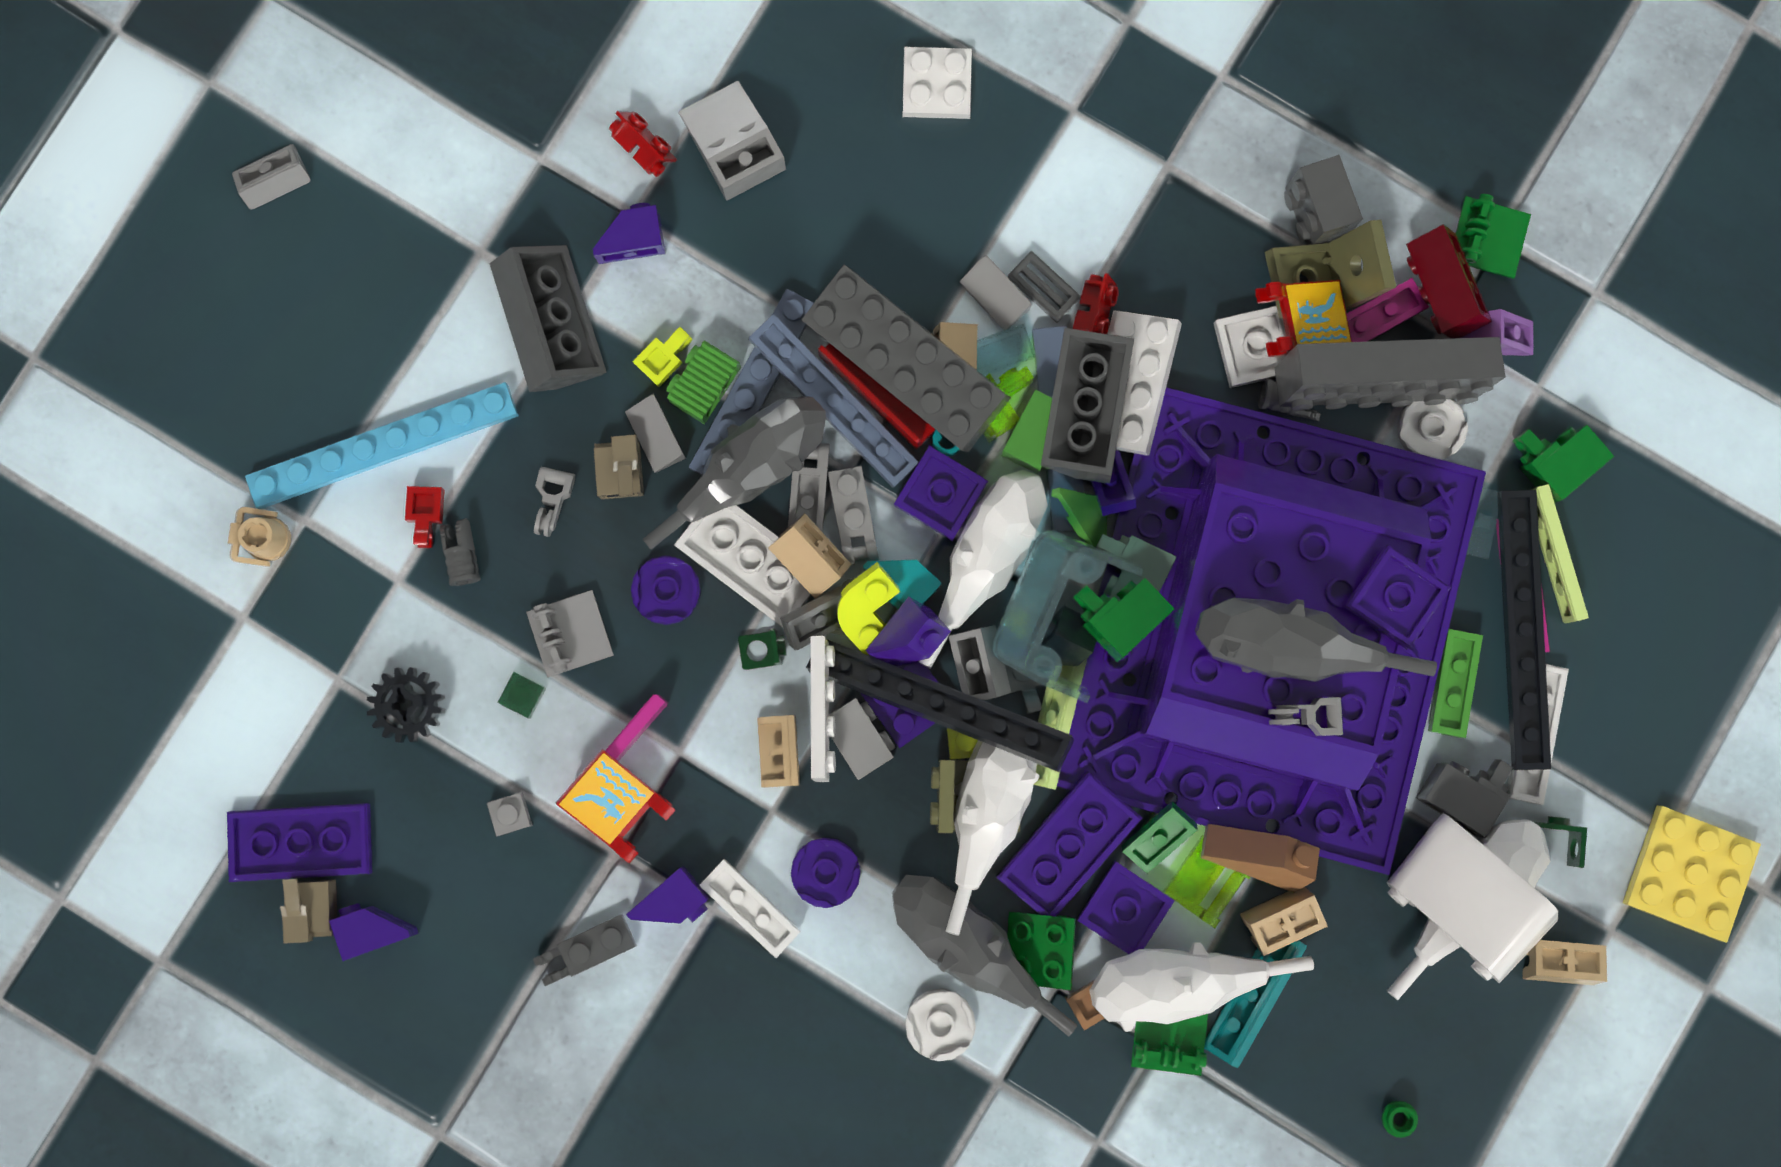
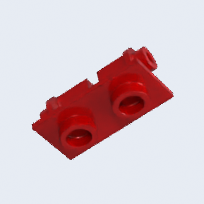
(633, 132)
(1099, 295)

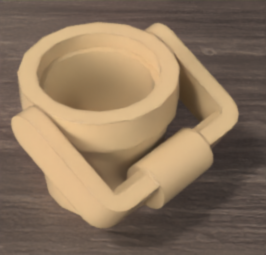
(261, 536)

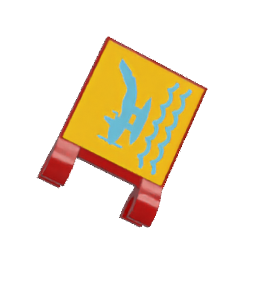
(1309, 313)
(610, 802)

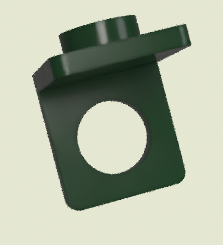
(775, 649)
(1576, 835)

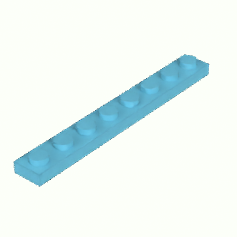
(381, 445)

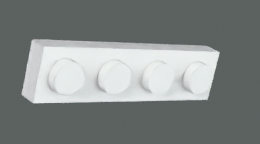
(822, 724)

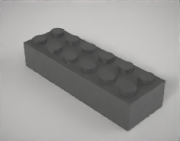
(906, 358)
(1389, 372)

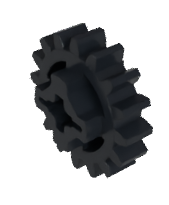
(401, 691)

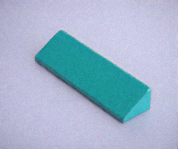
(1246, 1014)

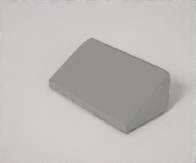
(271, 177)
(995, 293)
(655, 434)

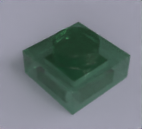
(521, 695)

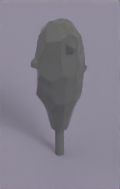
(750, 461)
(1293, 642)
(977, 956)

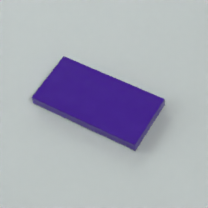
(299, 842)
(1069, 846)

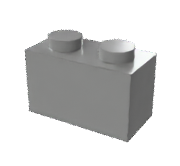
(976, 665)
(859, 740)

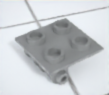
(569, 633)

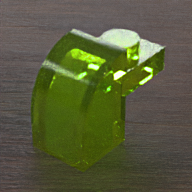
(1011, 383)

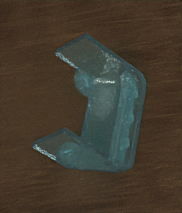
(1034, 601)

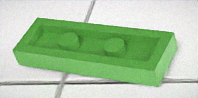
(1455, 684)

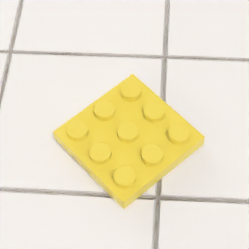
(1691, 873)

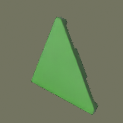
(1083, 514)

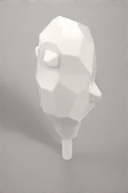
(991, 546)
(987, 817)
(1518, 845)
(1179, 984)

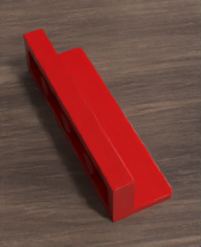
(895, 412)

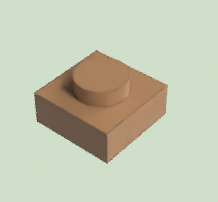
(1082, 1007)

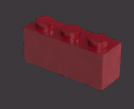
(1447, 283)

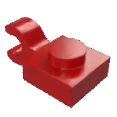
(423, 508)

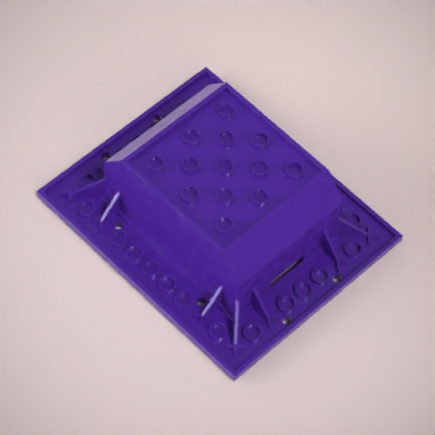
(1276, 526)

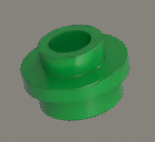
(1409, 1123)

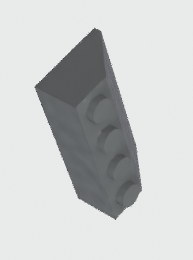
(547, 317)
(1087, 404)

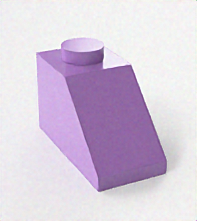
(1513, 330)

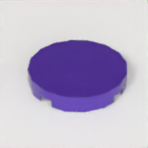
(665, 590)
(825, 872)

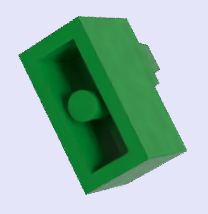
(1562, 463)
(1123, 622)

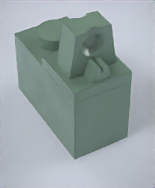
(1152, 559)

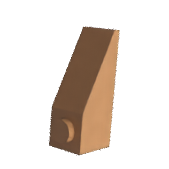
(1262, 855)

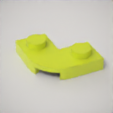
(859, 603)

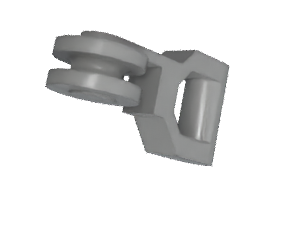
(549, 521)
(1284, 715)

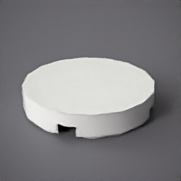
(1425, 434)
(940, 1024)

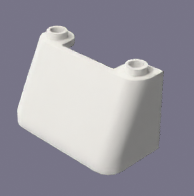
(1473, 898)

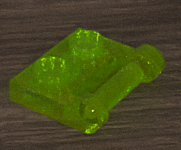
(1195, 880)

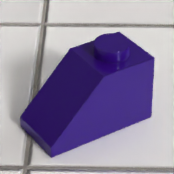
(632, 235)
(909, 635)
(673, 900)
(367, 929)

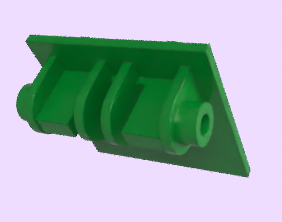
(1491, 235)
(1044, 947)
(1171, 1046)

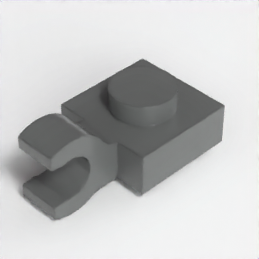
(1019, 682)

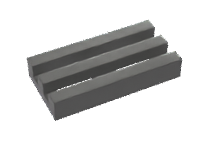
(1064, 306)

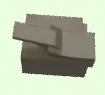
(619, 468)
(308, 909)

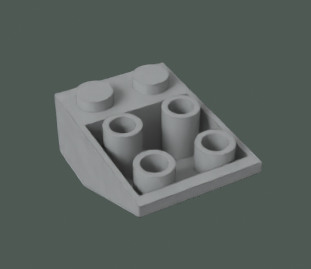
(733, 140)

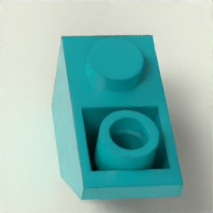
(911, 579)

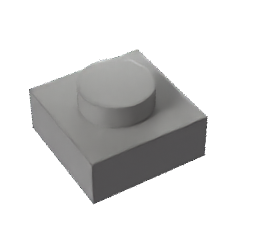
(509, 814)

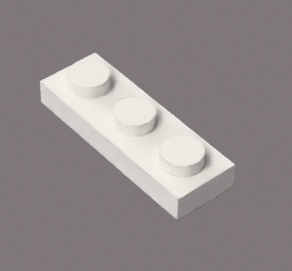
(750, 908)

